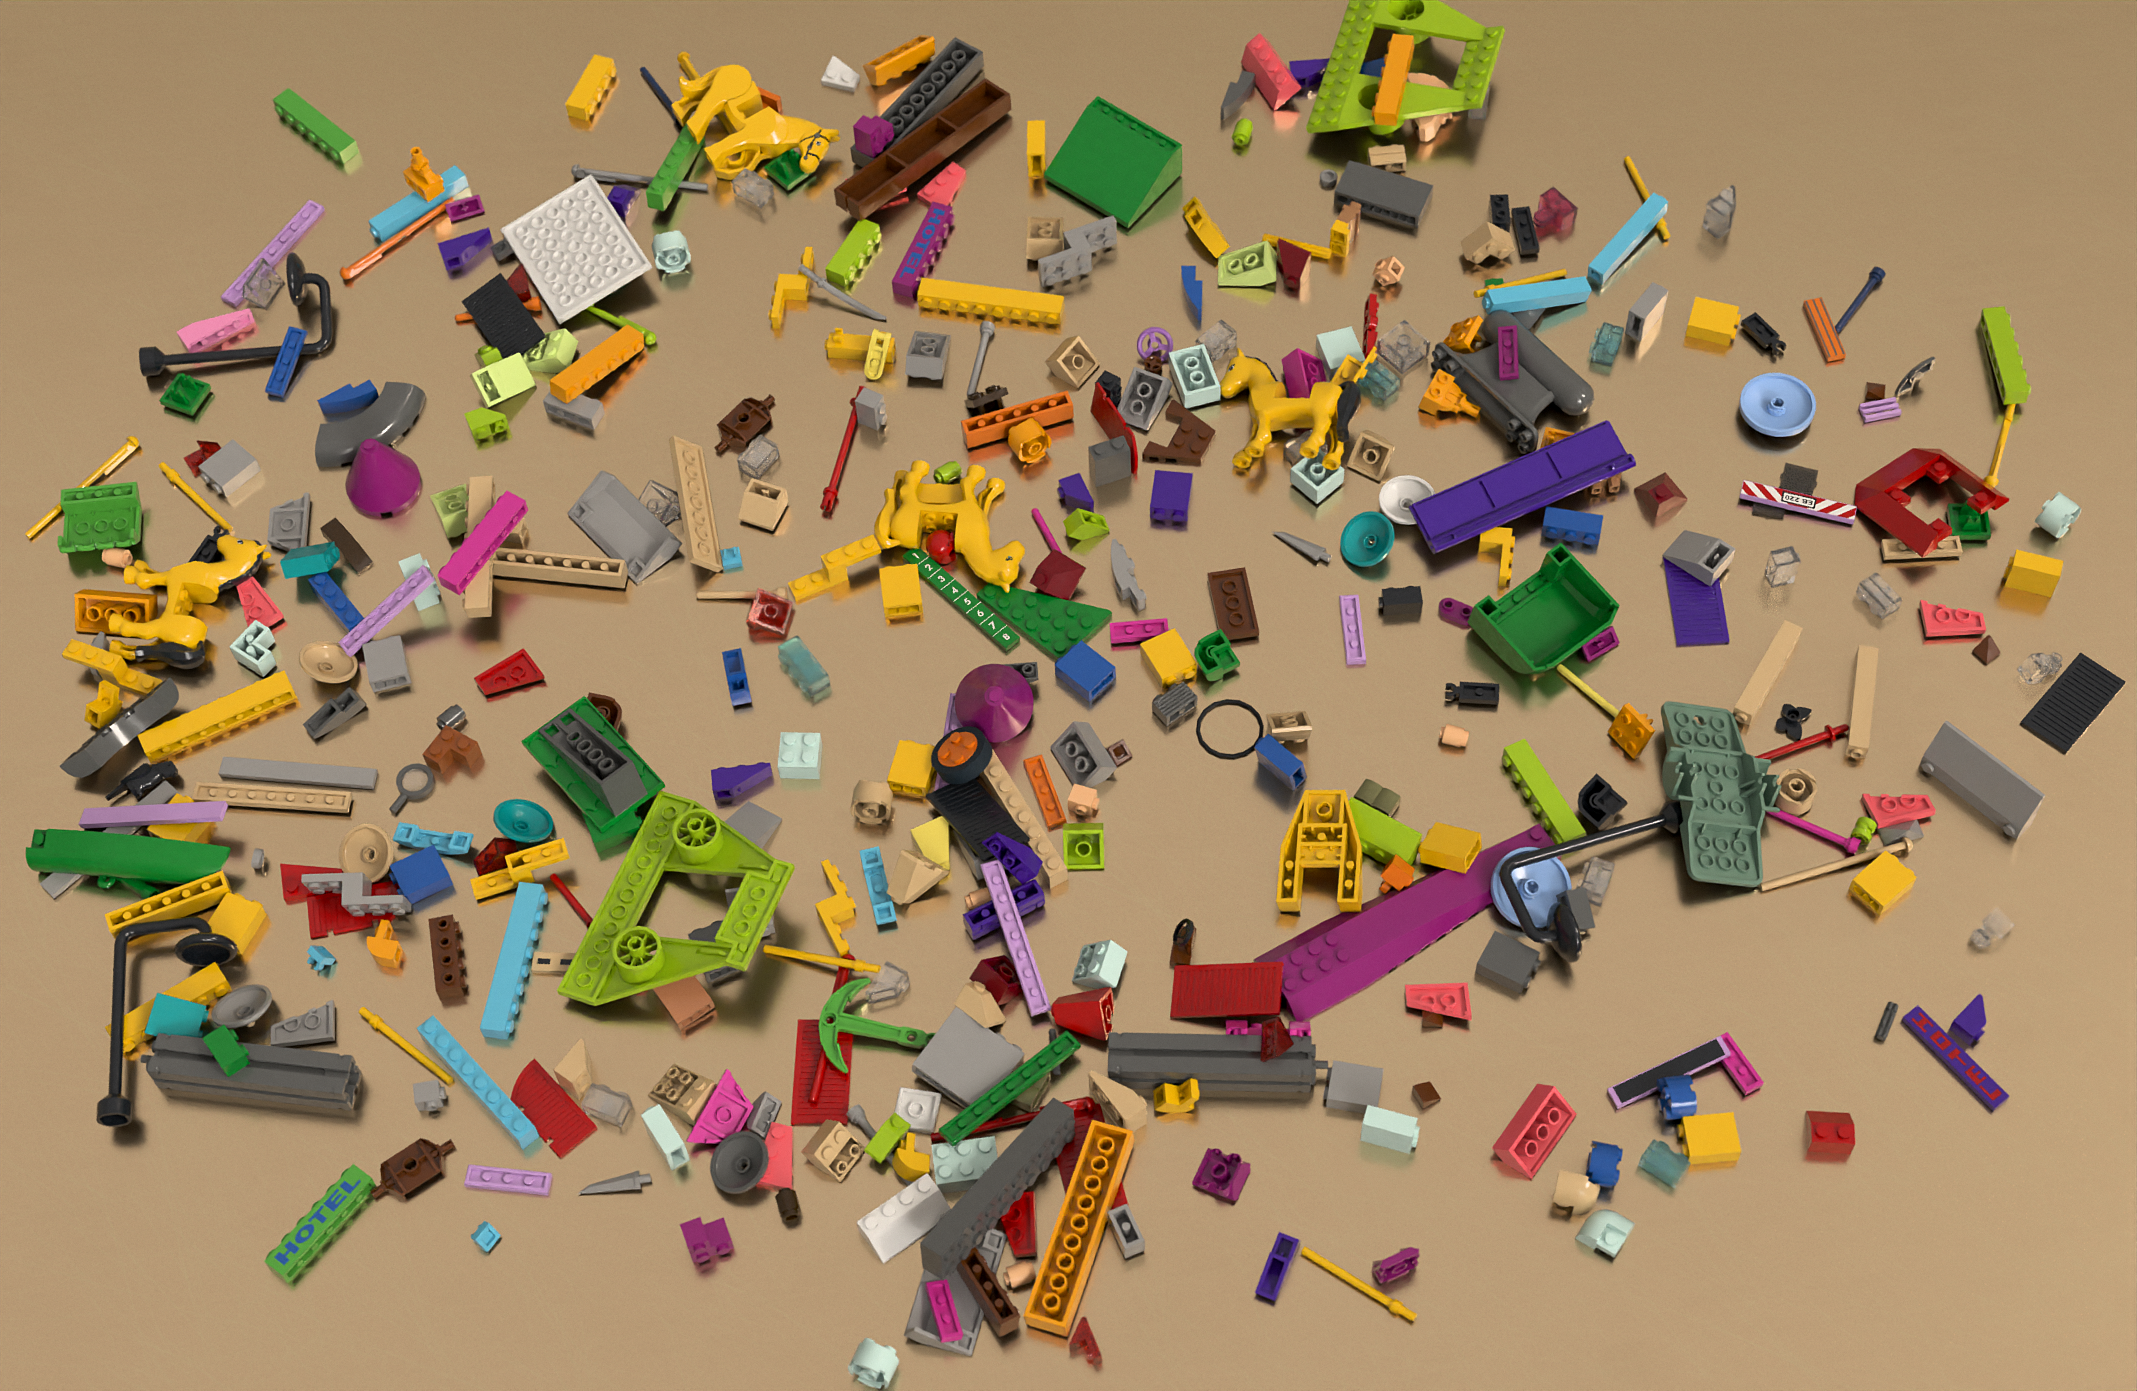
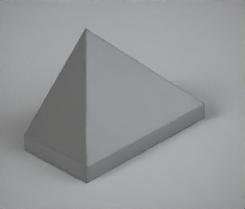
(1894, 833)
(763, 1114)

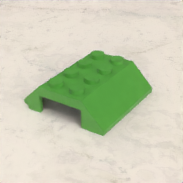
(100, 517)

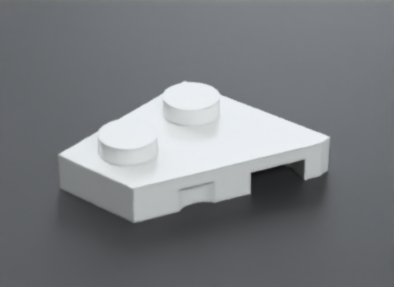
(840, 76)

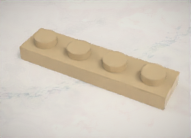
(1897, 550)

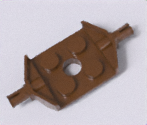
(738, 433)
(399, 1180)

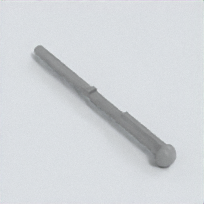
(612, 176)

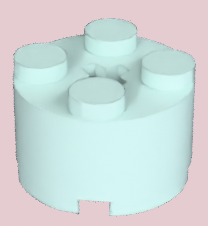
(671, 251)
(2058, 515)
(874, 1363)

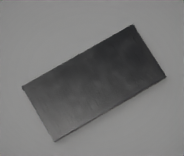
(503, 317)
(2073, 702)
(975, 815)

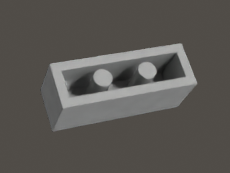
(580, 410)

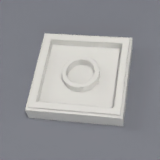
(918, 1109)

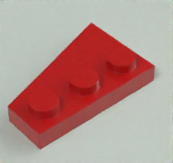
(509, 673)

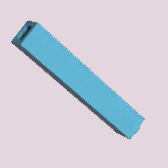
(414, 206)
(1627, 238)
(1537, 295)

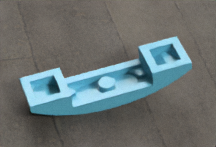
(445, 843)
(877, 885)

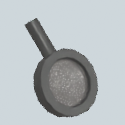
(413, 783)

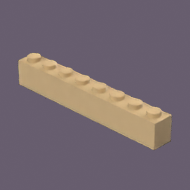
(560, 567)
(479, 591)
(1015, 806)

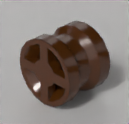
(1151, 362)

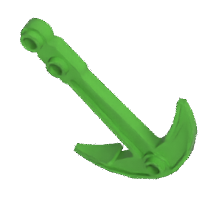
(858, 1025)

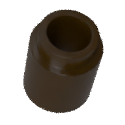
(788, 1204)

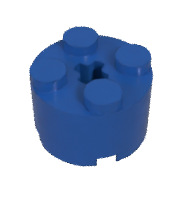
(1677, 1097)
(1603, 1164)

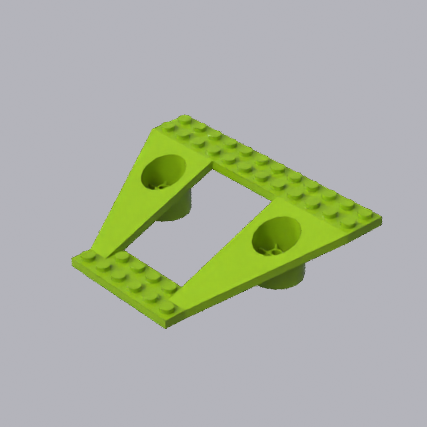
(1348, 97)
(600, 967)

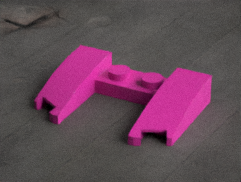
(1239, 1027)

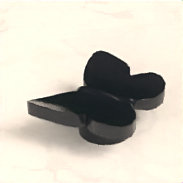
(1792, 720)

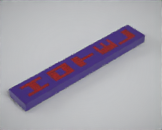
(1955, 1058)

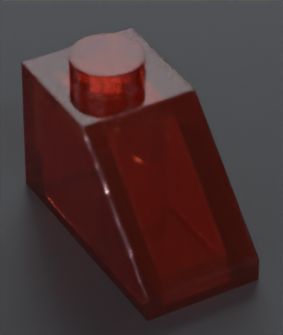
(519, 283)
(493, 856)

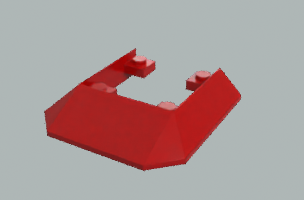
(1884, 501)

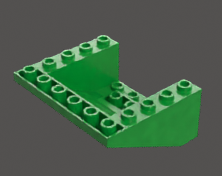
(1115, 162)

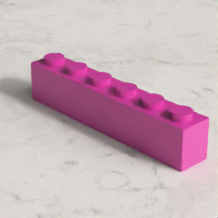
(482, 542)

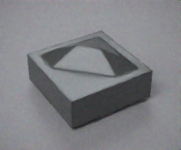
(502, 249)

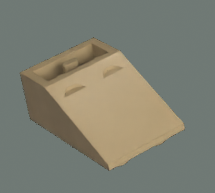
(683, 1093)

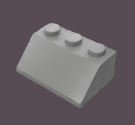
(1083, 755)

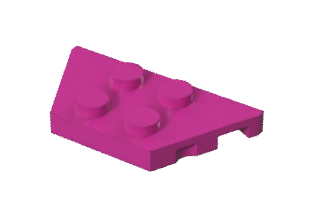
(722, 1114)

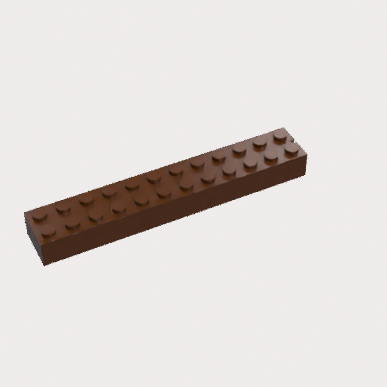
(922, 149)

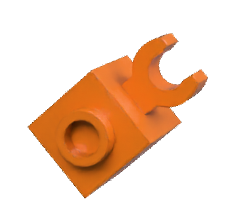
(1396, 874)

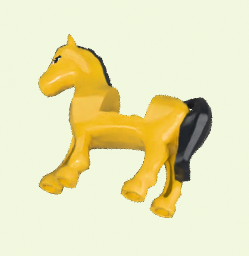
(1325, 411)
(180, 635)

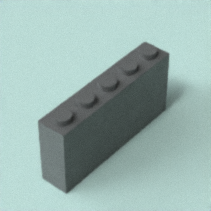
(1384, 193)

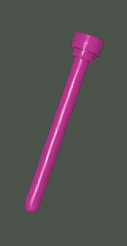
(1045, 530)
(1850, 844)

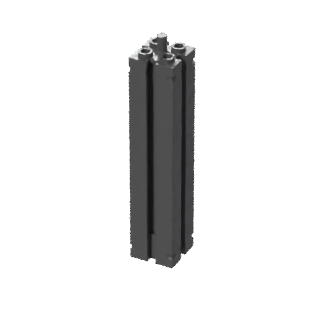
(1212, 1059)
(272, 1075)

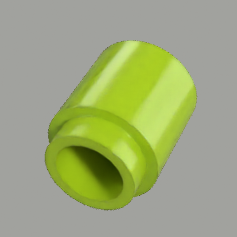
(1242, 131)
(947, 472)

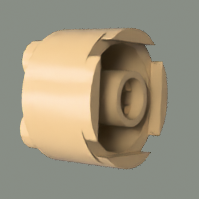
(1796, 791)
(871, 801)

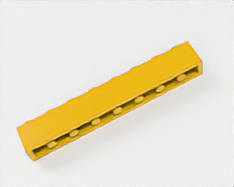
(991, 301)
(216, 716)

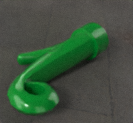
(139, 887)

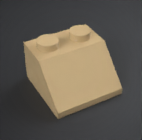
(1072, 361)
(575, 1071)

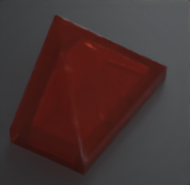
(1274, 1039)

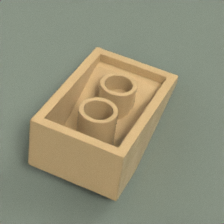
(1044, 237)
(1289, 726)
(1119, 1102)

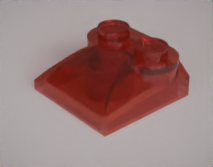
(768, 612)

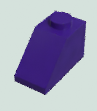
(622, 198)
(1075, 493)
(1970, 1021)

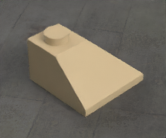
(1371, 454)
(979, 1004)

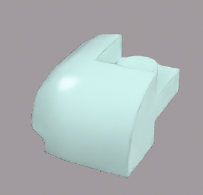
(1605, 1231)

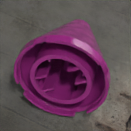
(381, 479)
(994, 701)

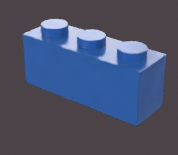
(1572, 525)

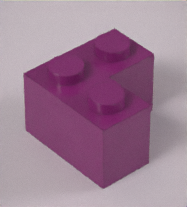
(872, 135)
(706, 1239)

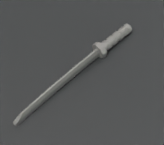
(821, 283)

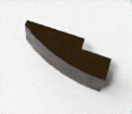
(347, 545)

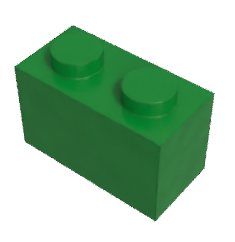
(226, 1050)

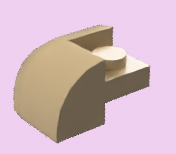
(1575, 1191)

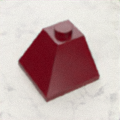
(1293, 264)
(1660, 494)
(1058, 575)

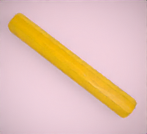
(1315, 250)

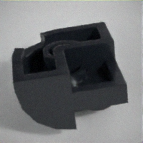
(1600, 802)

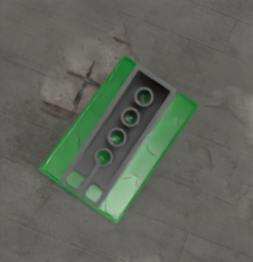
(593, 764)

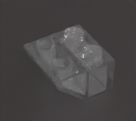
(1720, 212)

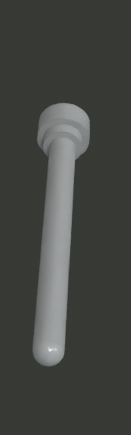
(987, 329)
(857, 1115)

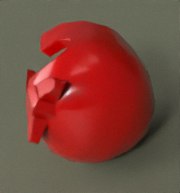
(939, 546)

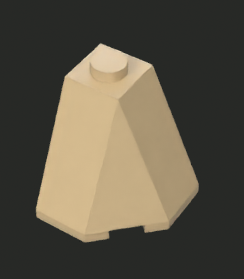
(913, 876)

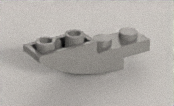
(1123, 576)

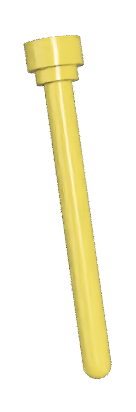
(1587, 690)

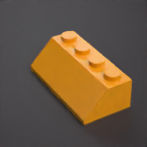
(900, 59)
(96, 606)

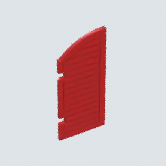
(1113, 422)
(328, 914)
(550, 1109)

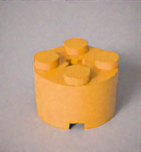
(1029, 440)

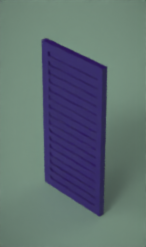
(1695, 608)

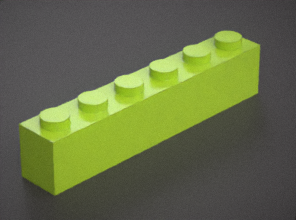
(2004, 355)
(1542, 792)

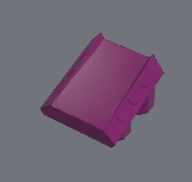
(1222, 1173)
(1396, 1264)

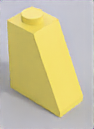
(933, 841)

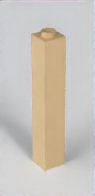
(1767, 672)
(1862, 701)

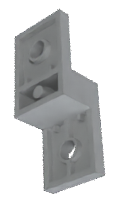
(1077, 251)
(356, 893)

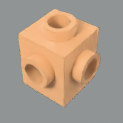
(1388, 270)

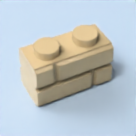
(1387, 158)

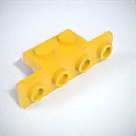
(1352, 369)

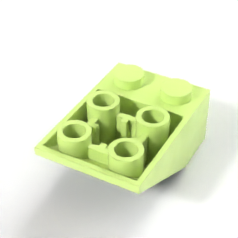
(552, 353)
(502, 380)

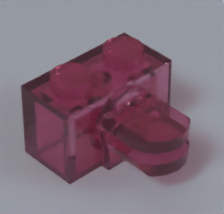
(1555, 209)

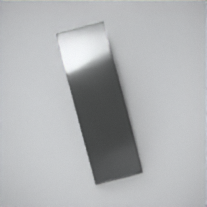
(1237, 94)
(334, 713)

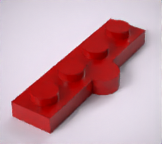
(1370, 324)

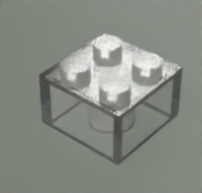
(1403, 347)

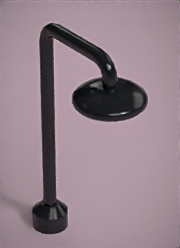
(154, 361)
(1561, 924)
(196, 950)

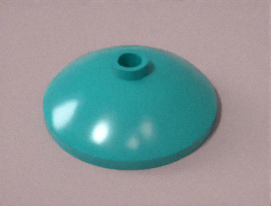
(1359, 535)
(523, 820)

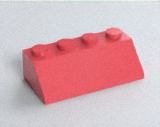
(1270, 71)
(1534, 1130)

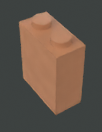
(684, 1000)

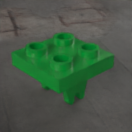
(786, 169)
(185, 394)
(1967, 522)

